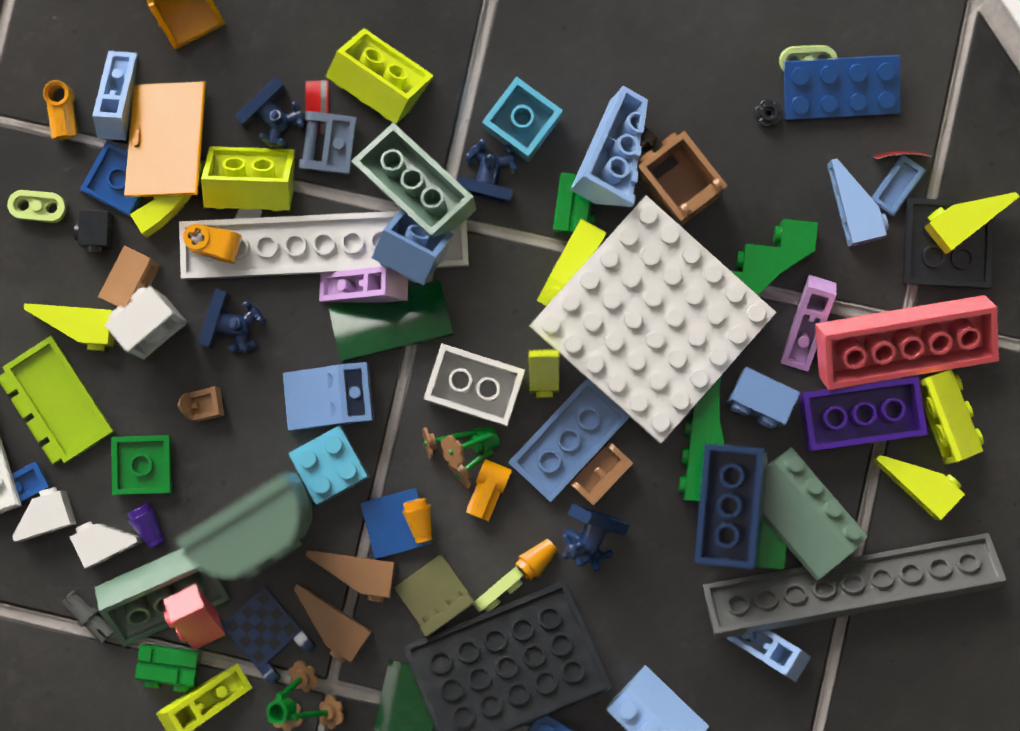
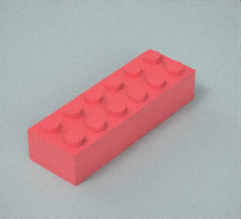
(907, 342)

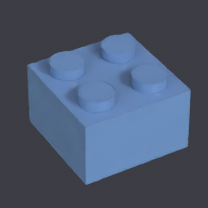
(410, 249)
(762, 398)

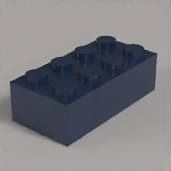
(731, 506)

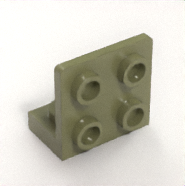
(434, 594)

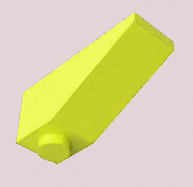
(961, 220)
(578, 250)
(80, 324)
(544, 373)
(928, 488)
(204, 700)

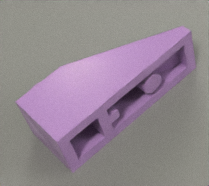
(363, 285)
(812, 308)

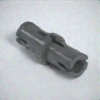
(87, 616)

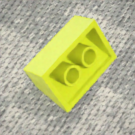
(378, 75)
(248, 178)
(950, 417)

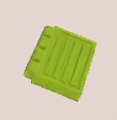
(57, 400)

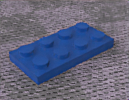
(842, 87)

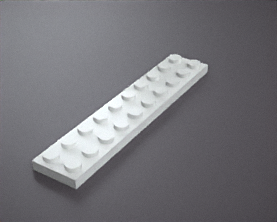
(303, 245)

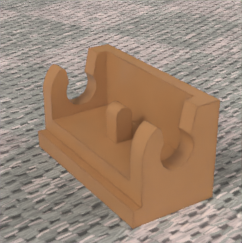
(127, 276)
(601, 473)

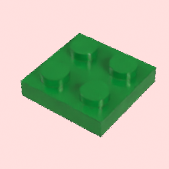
(141, 465)

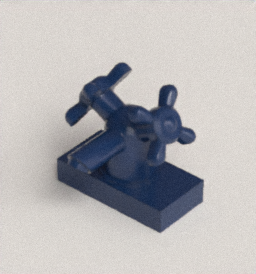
(265, 108)
(487, 178)
(228, 323)
(591, 537)

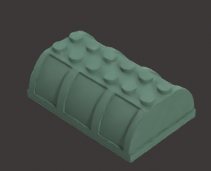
(252, 530)

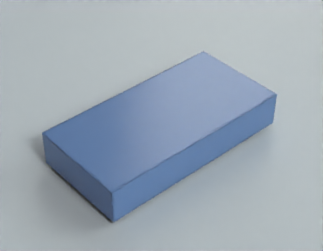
(897, 185)

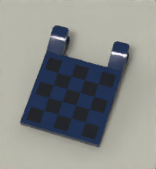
(264, 630)

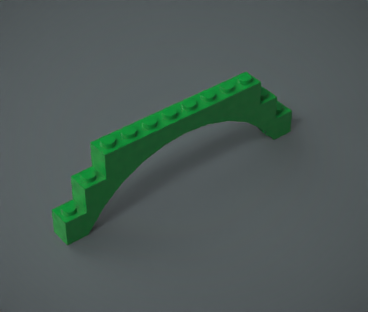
(758, 269)

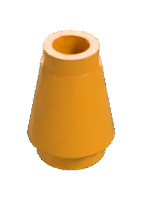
(418, 518)
(536, 559)

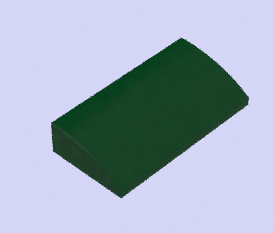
(377, 328)
(401, 702)

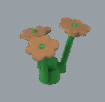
(481, 441)
(286, 713)

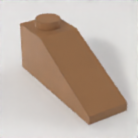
(362, 574)
(336, 628)

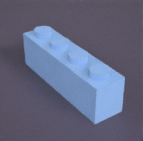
(612, 158)

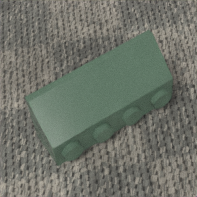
(415, 182)
(808, 515)
(135, 600)

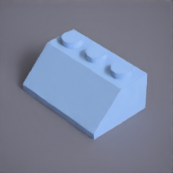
(652, 706)

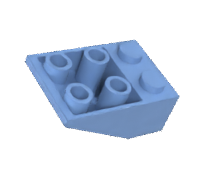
(328, 396)

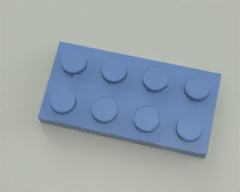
(568, 440)

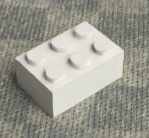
(145, 322)
(474, 385)

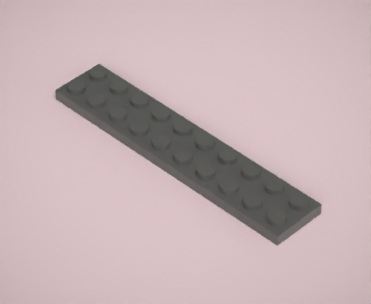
(854, 586)

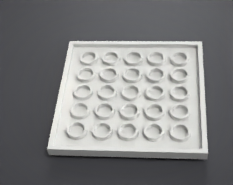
(652, 319)

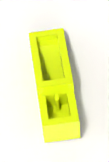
(160, 211)

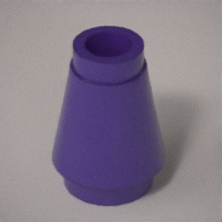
(145, 523)

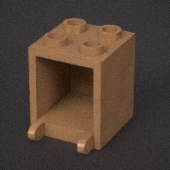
(688, 185)

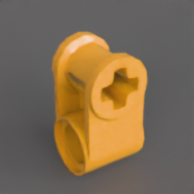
(217, 243)

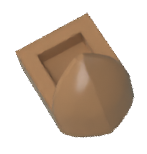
(202, 404)

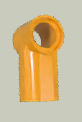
(60, 113)
(490, 483)

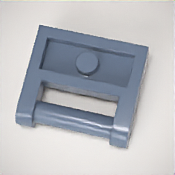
(337, 143)

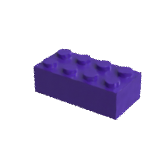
(862, 414)

